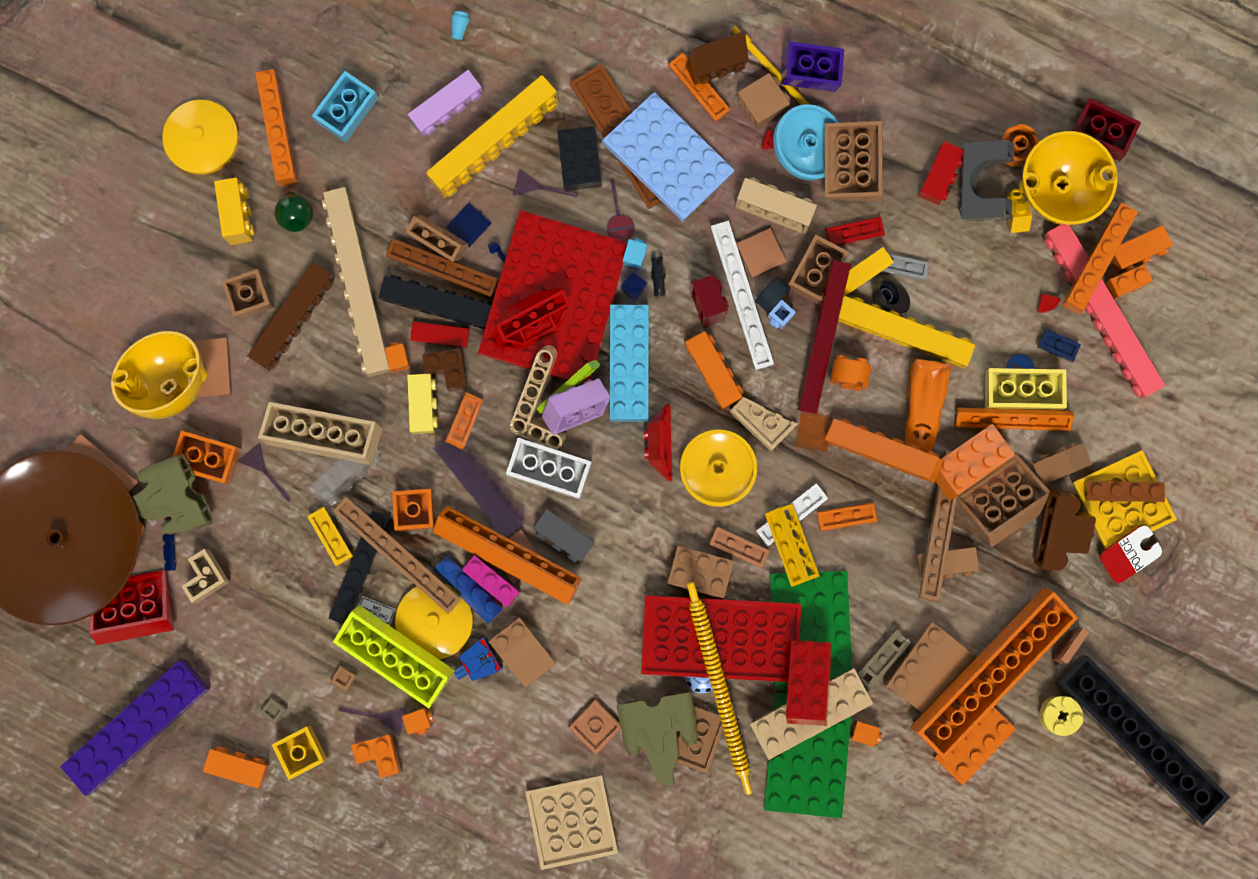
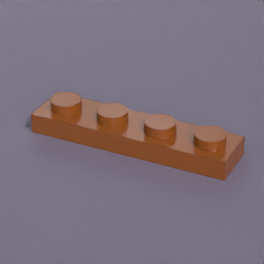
(1125, 491)

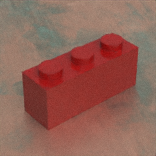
(942, 173)

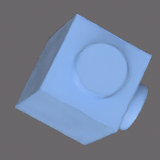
(780, 315)

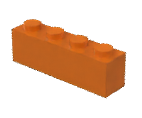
(713, 370)

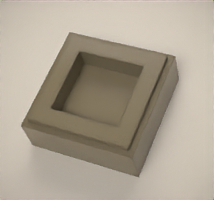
(273, 710)

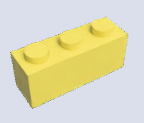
(422, 403)

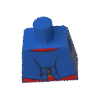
(478, 662)

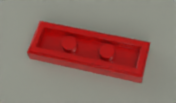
(855, 231)
(440, 334)

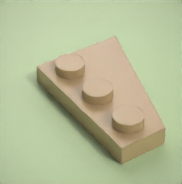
(763, 424)

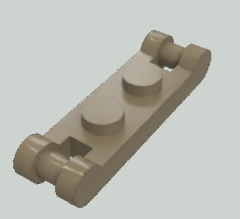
(883, 659)

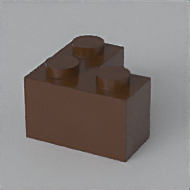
(448, 363)

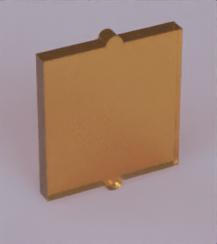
(813, 432)

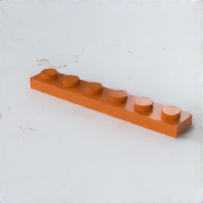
(1014, 419)

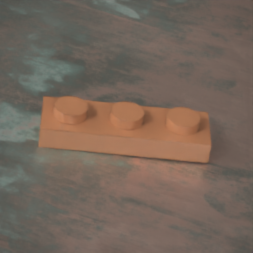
(739, 547)

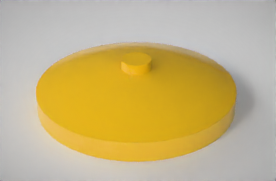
(200, 137)
(718, 468)
(431, 626)

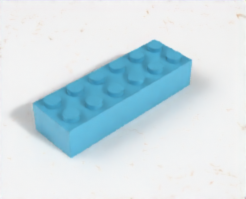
(629, 363)

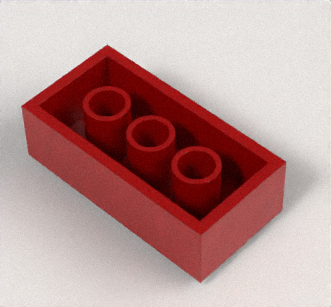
(809, 683)

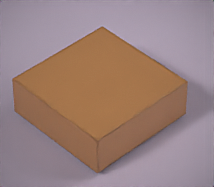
(343, 678)

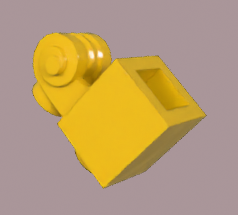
(1020, 212)

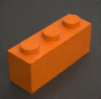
(1142, 249)
(236, 767)

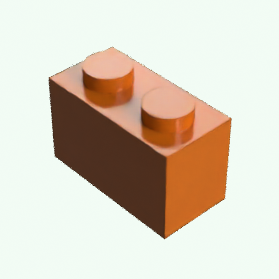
(1129, 282)

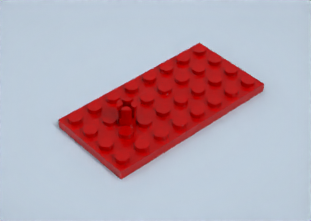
(748, 635)

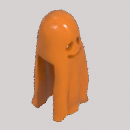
(926, 397)

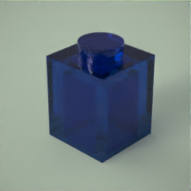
(634, 286)

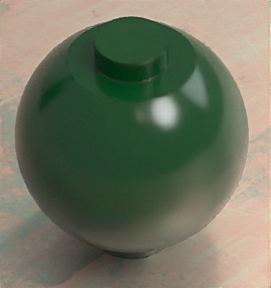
(293, 212)

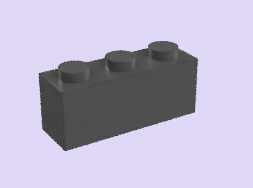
(563, 536)

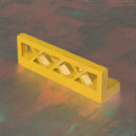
(789, 546)

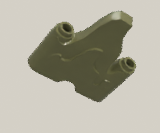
(172, 495)
(657, 731)

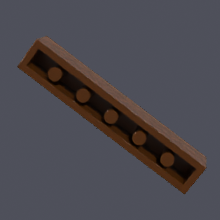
(291, 316)

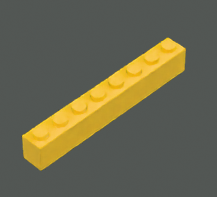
(906, 332)

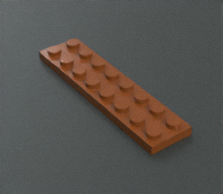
(607, 111)

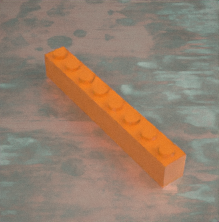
(507, 555)

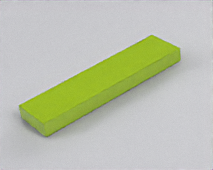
(575, 380)

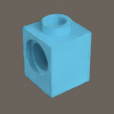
(635, 253)

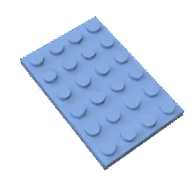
(668, 156)

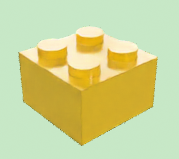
(299, 752)

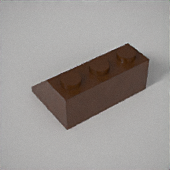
(718, 58)

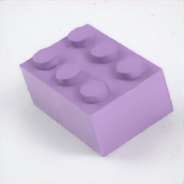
(575, 406)

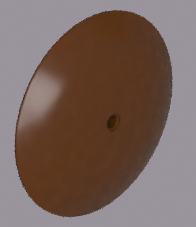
(96, 529)

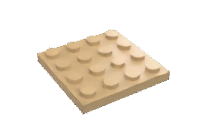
(571, 822)

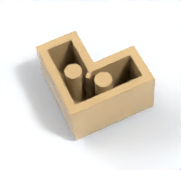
(209, 577)

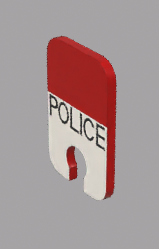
(1126, 556)

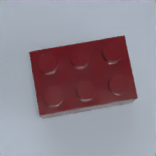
(1108, 127)
(708, 300)

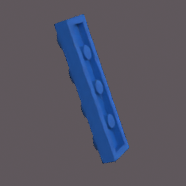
(467, 589)

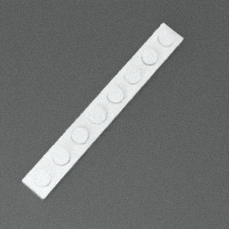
(742, 295)

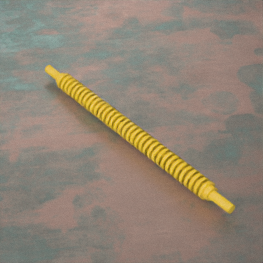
(719, 688)

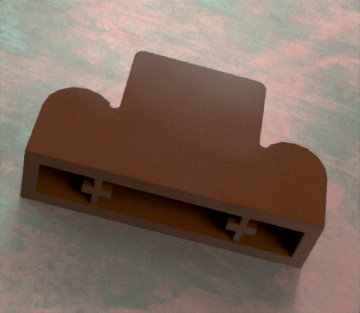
(1063, 531)

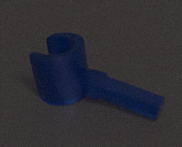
(494, 247)

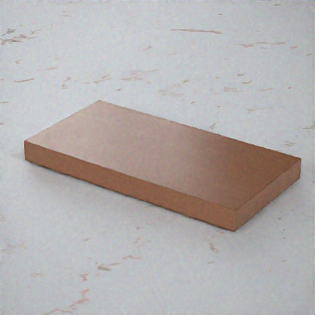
(87, 448)

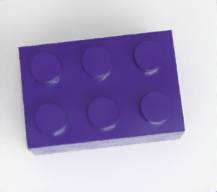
(812, 66)

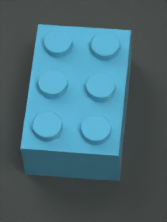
(345, 106)

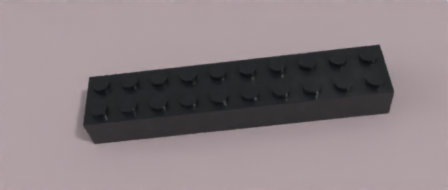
(1142, 740)

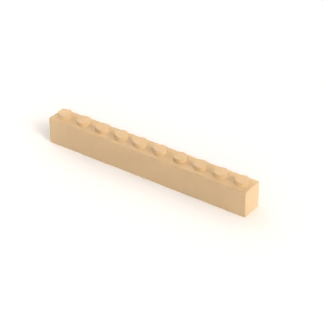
(356, 280)

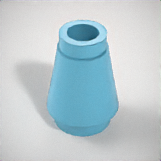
(459, 24)

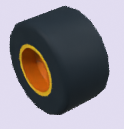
(772, 294)

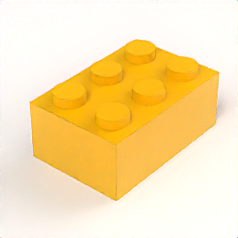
(234, 211)

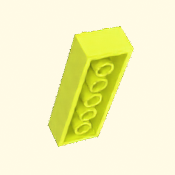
(393, 656)

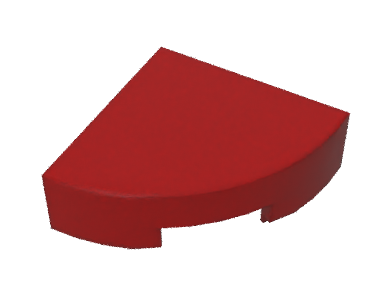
(768, 140)
(1047, 303)

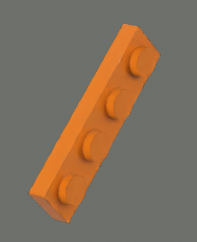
(702, 93)

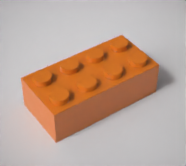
(972, 461)

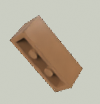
(437, 238)
(957, 561)

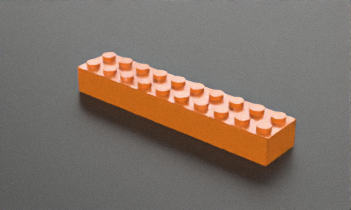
(994, 672)

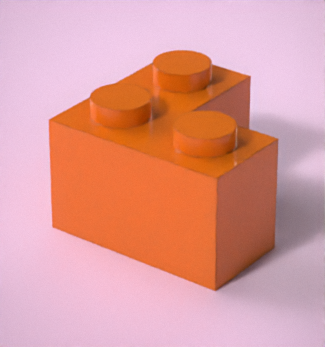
(380, 749)

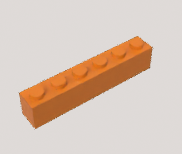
(276, 127)
(1099, 258)
(883, 450)

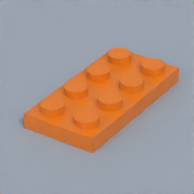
(977, 746)

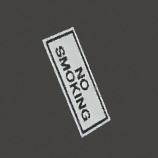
(380, 610)

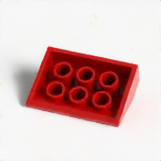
(137, 610)

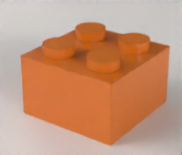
(413, 510)

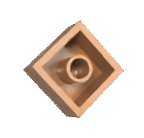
(247, 294)

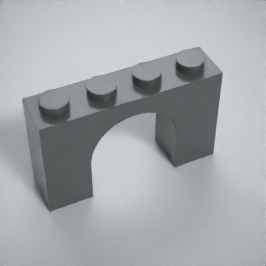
(977, 157)

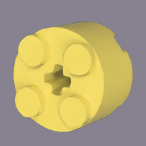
(1071, 719)

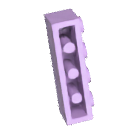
(446, 103)

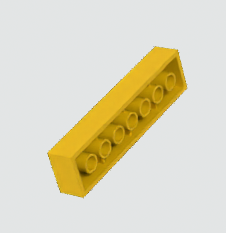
(493, 137)

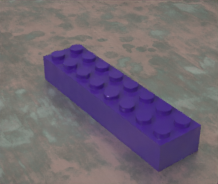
(135, 728)

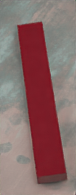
(824, 336)

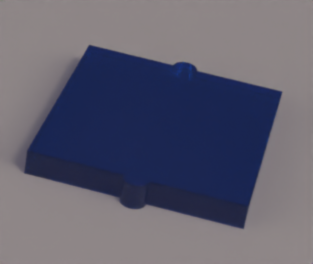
(469, 224)

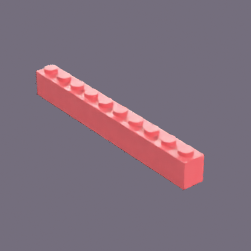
(1106, 315)

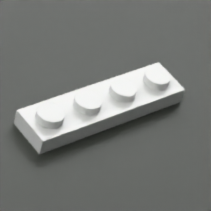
(803, 506)

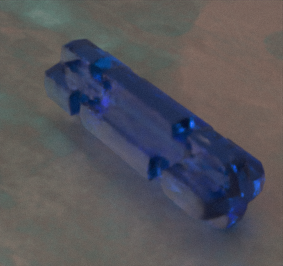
(169, 552)

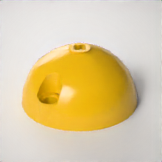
(1073, 162)
(166, 372)

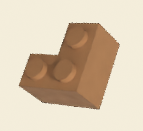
(1064, 462)

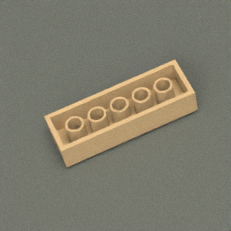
(320, 433)
(845, 699)

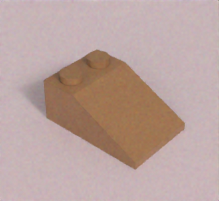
(522, 652)

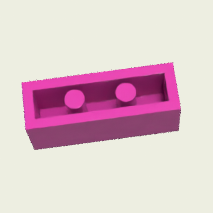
(491, 581)

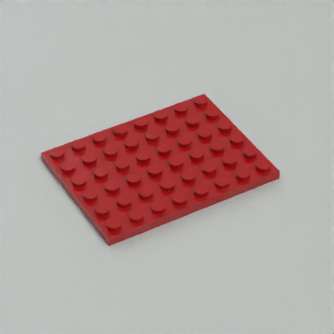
(551, 257)

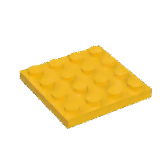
(1120, 518)

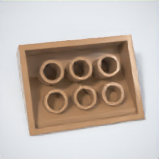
(854, 161)
(1004, 500)
(929, 667)

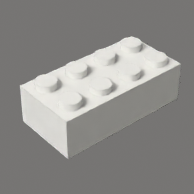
(549, 468)

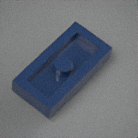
(1059, 345)

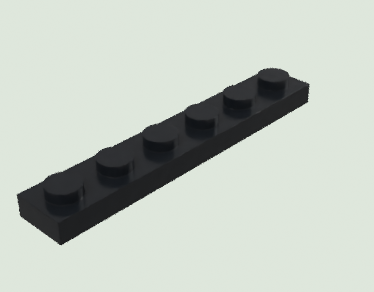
(356, 574)

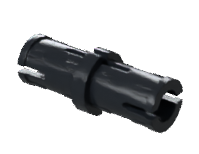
(658, 276)

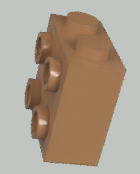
(763, 100)

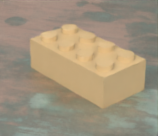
(775, 205)

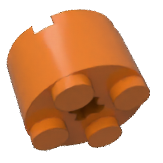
(1027, 139)
(851, 373)

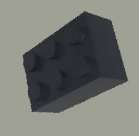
(579, 158)

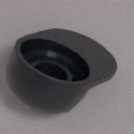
(891, 295)

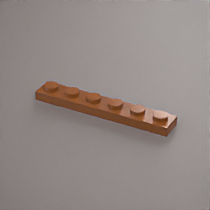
(442, 268)

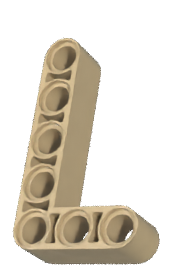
(533, 400)

